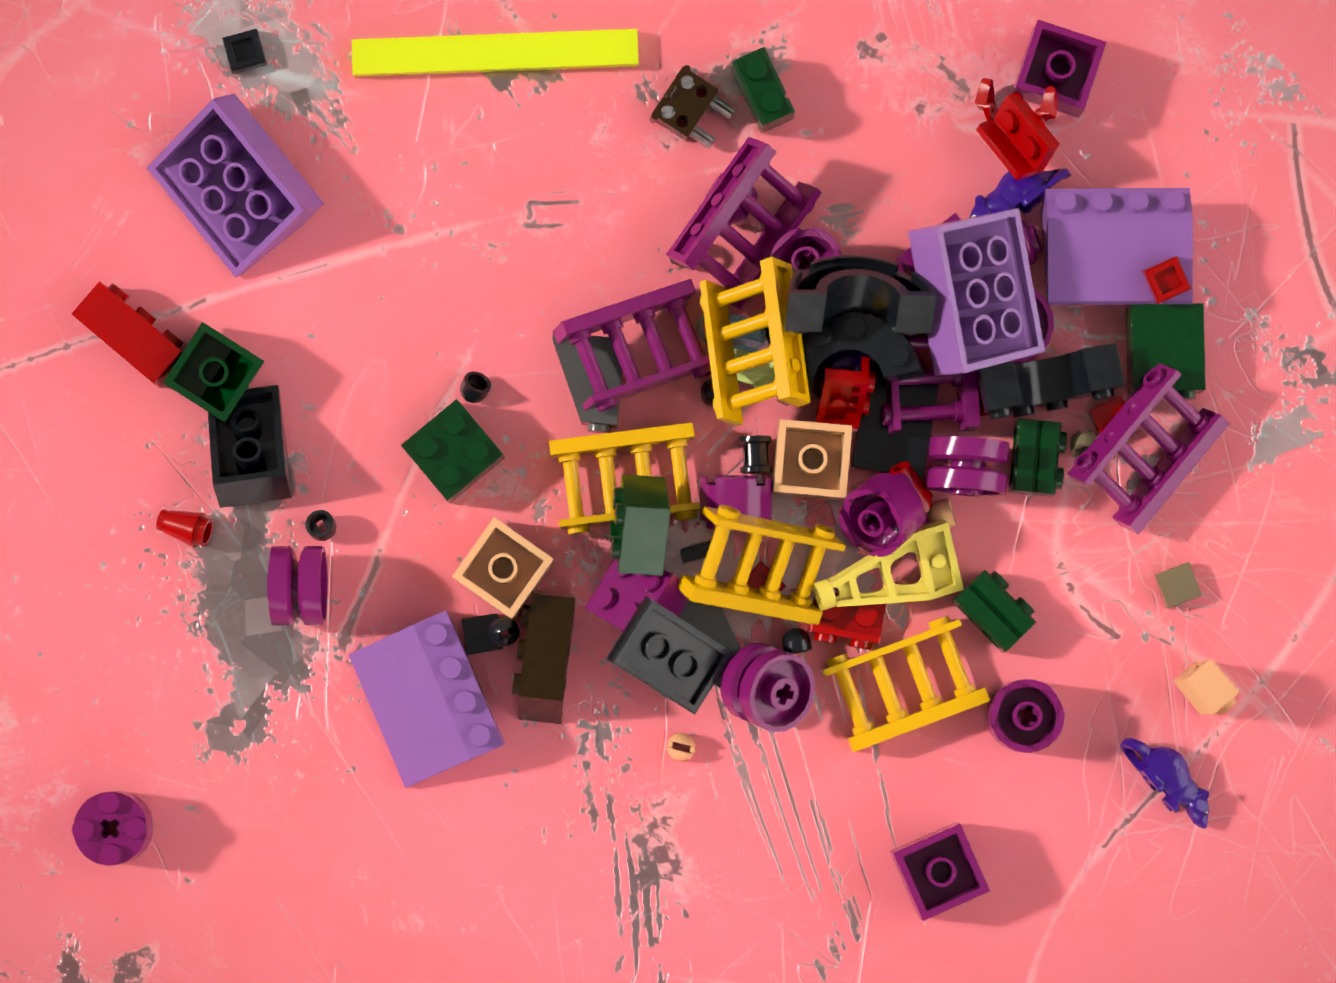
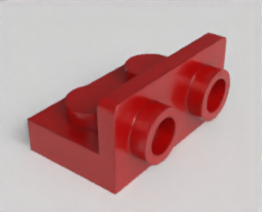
(1019, 138)
(845, 395)
(857, 623)

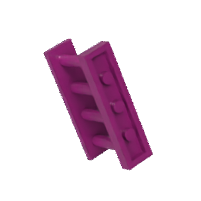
(721, 203)
(611, 320)
(964, 411)
(1172, 468)

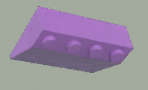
(234, 184)
(1105, 238)
(982, 291)
(426, 698)

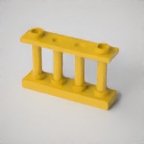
(784, 350)
(604, 448)
(768, 599)
(898, 719)

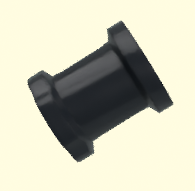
(755, 454)

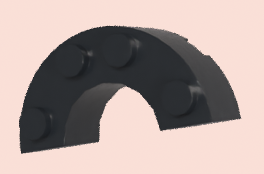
(859, 286)
(858, 335)
(1050, 381)

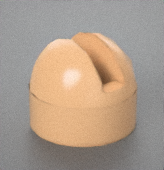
(942, 510)
(684, 739)

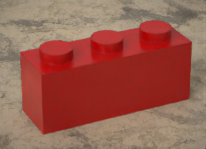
(129, 332)

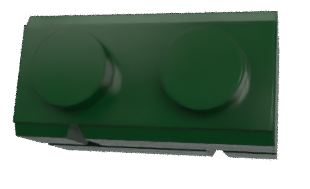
(762, 90)
(1036, 457)
(995, 610)

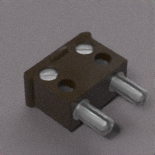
(683, 103)

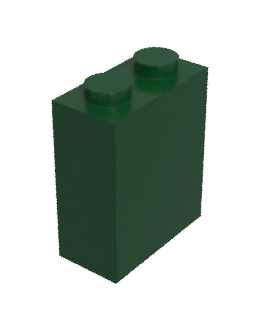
(1169, 337)

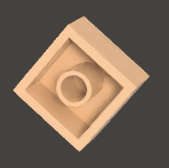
(812, 460)
(503, 568)

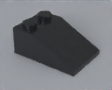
(250, 451)

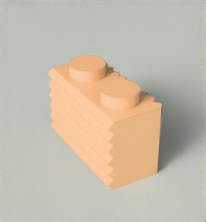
(1207, 688)

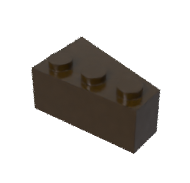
(544, 658)

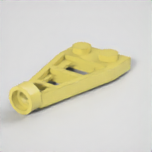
(936, 564)

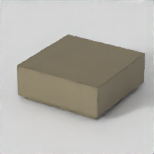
(1177, 585)

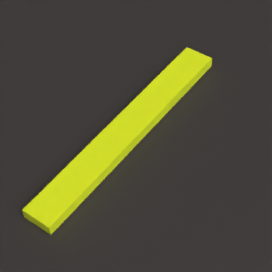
(495, 52)

